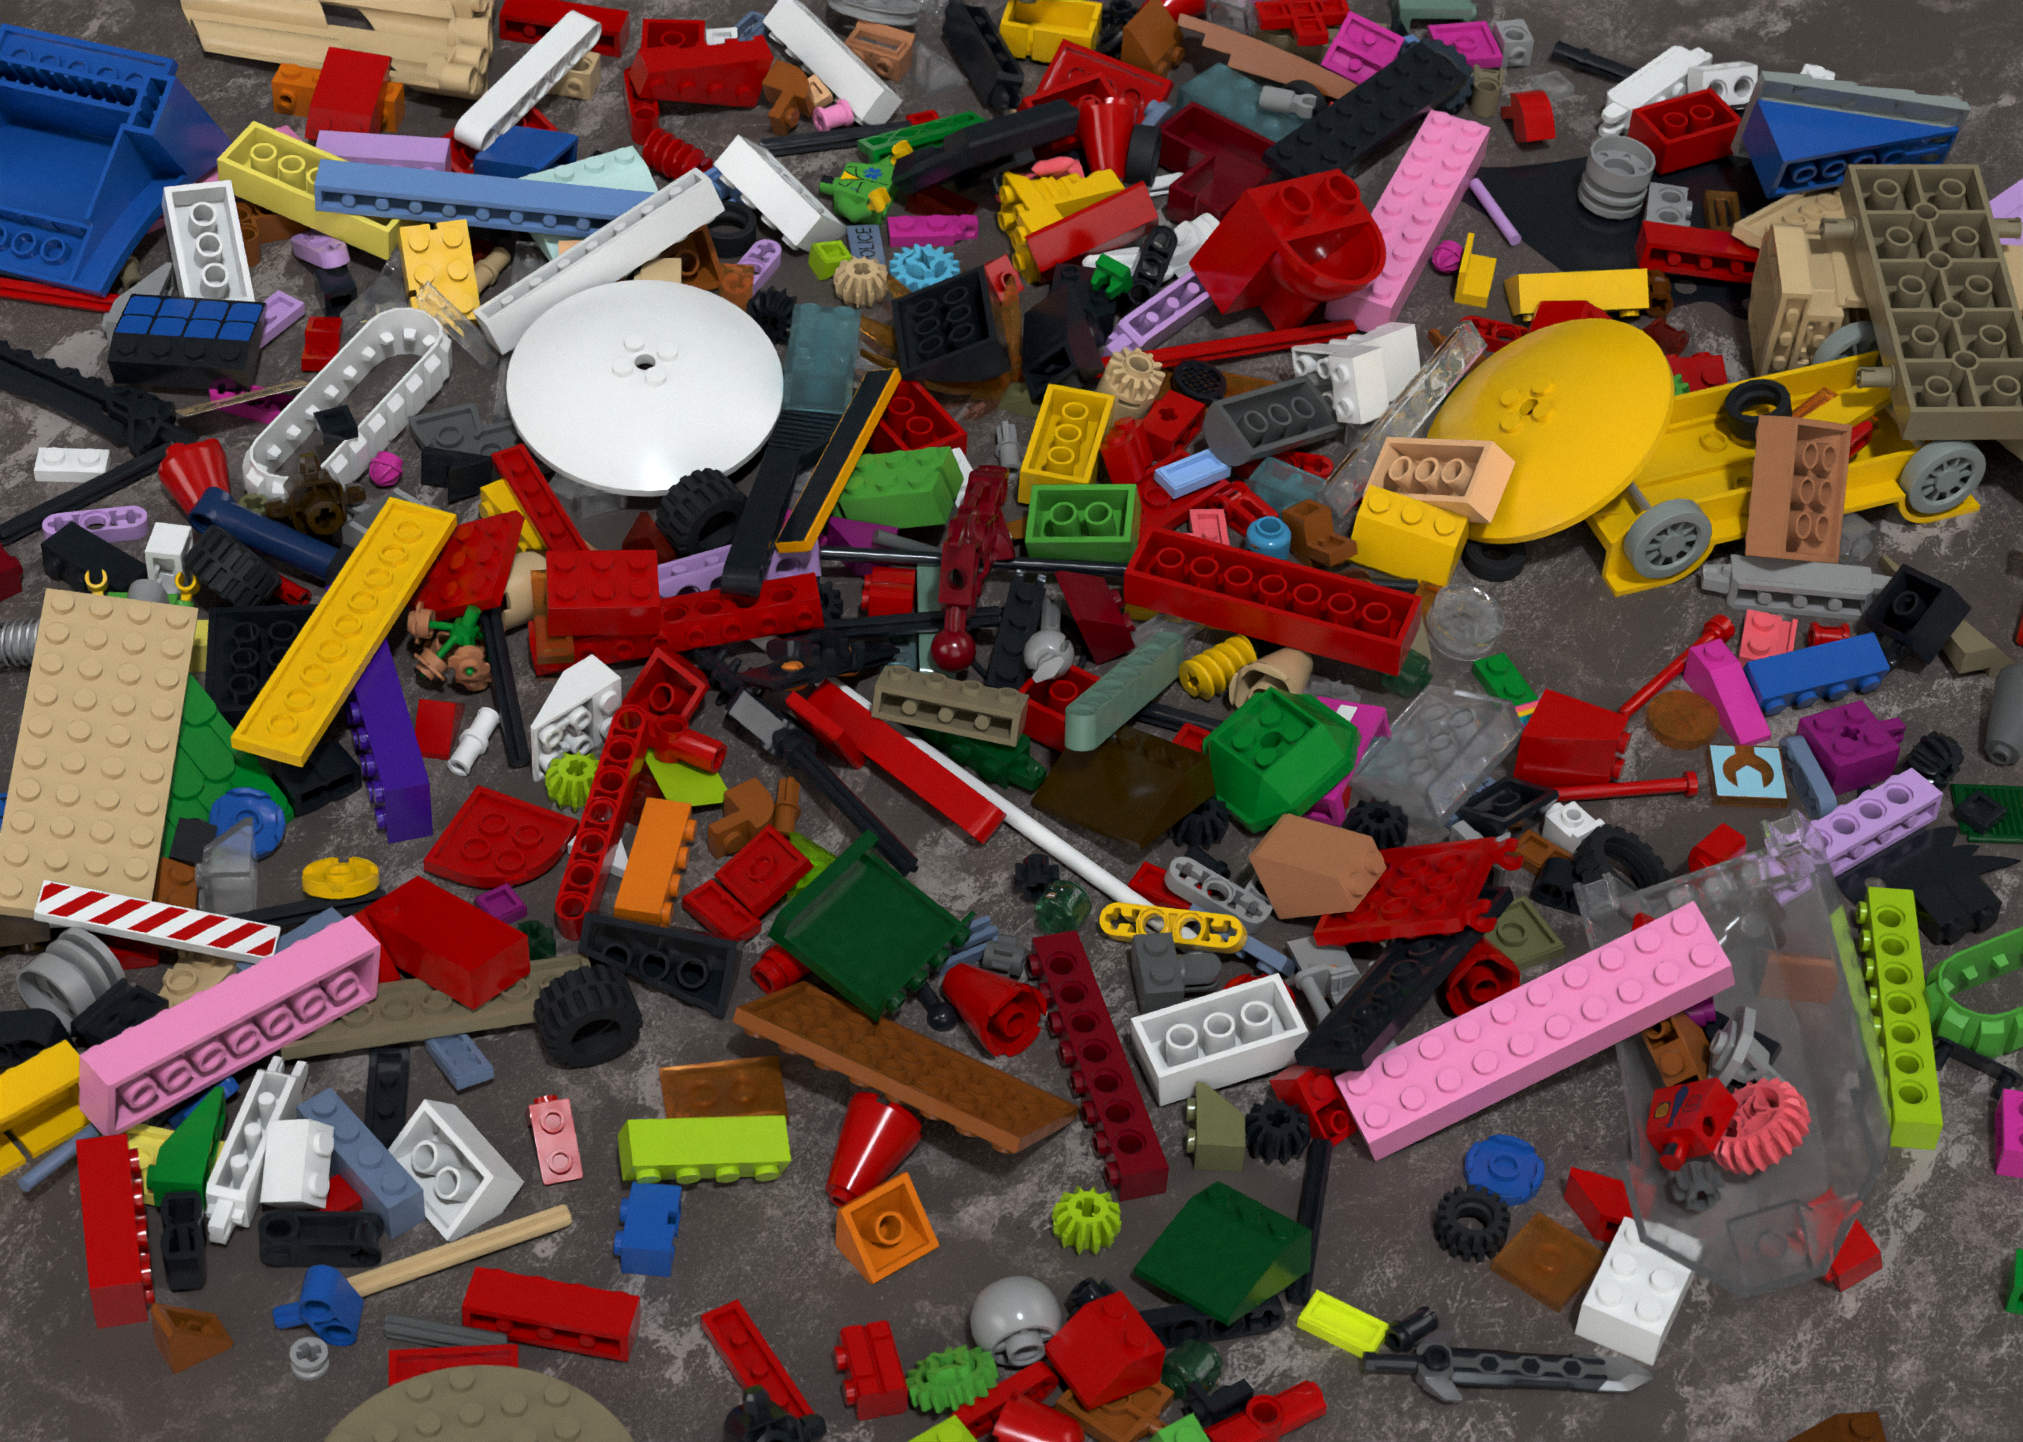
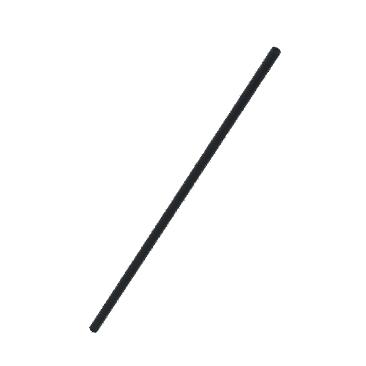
(1026, 564)

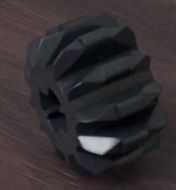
(772, 312)
(1935, 758)
(1381, 821)
(1202, 825)
(1277, 1131)

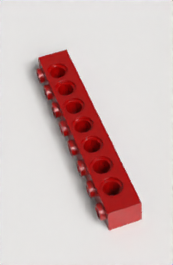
(706, 621)

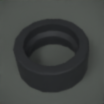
(1143, 154)
(737, 243)
(1750, 394)

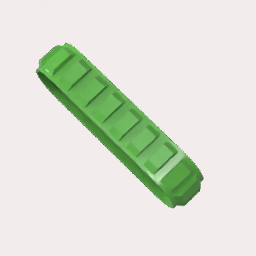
(1979, 1032)

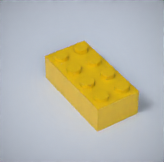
(1066, 439)

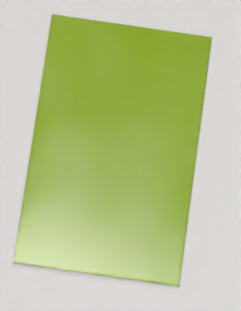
(686, 782)

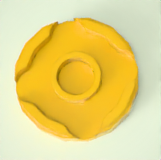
(338, 880)

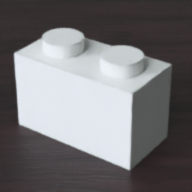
(297, 1164)

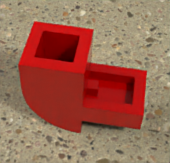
(1531, 116)

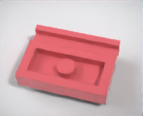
(1765, 636)

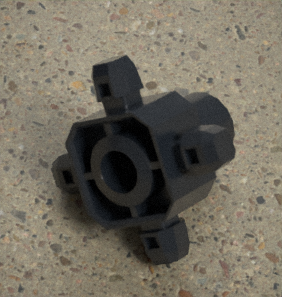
(767, 1421)

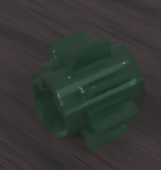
(540, 939)

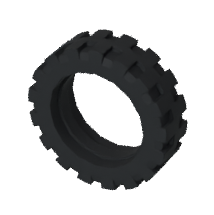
(1625, 849)

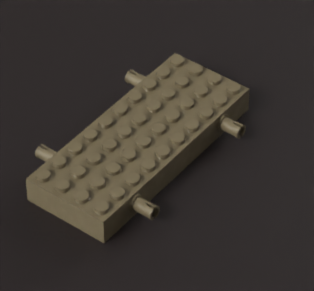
(1936, 298)

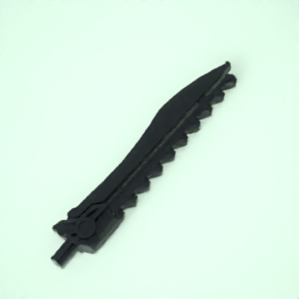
(132, 413)

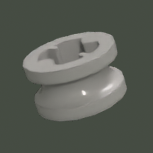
(303, 1367)

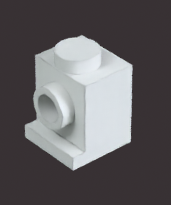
(1568, 825)

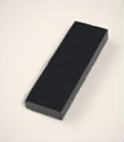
(387, 1093)

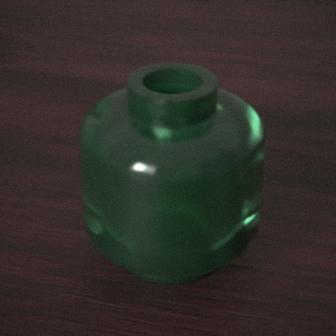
(1412, 676)

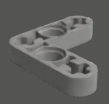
(1246, 899)

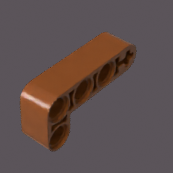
(263, 226)

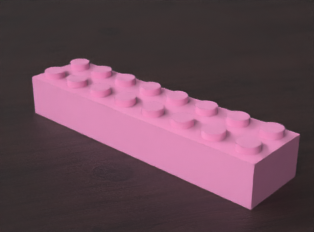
(228, 1026)

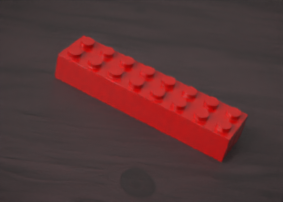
(1273, 600)

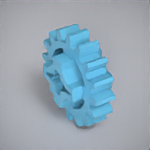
(922, 266)

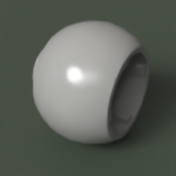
(1015, 1320)

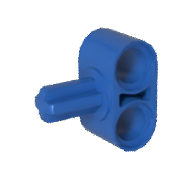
(327, 1305)

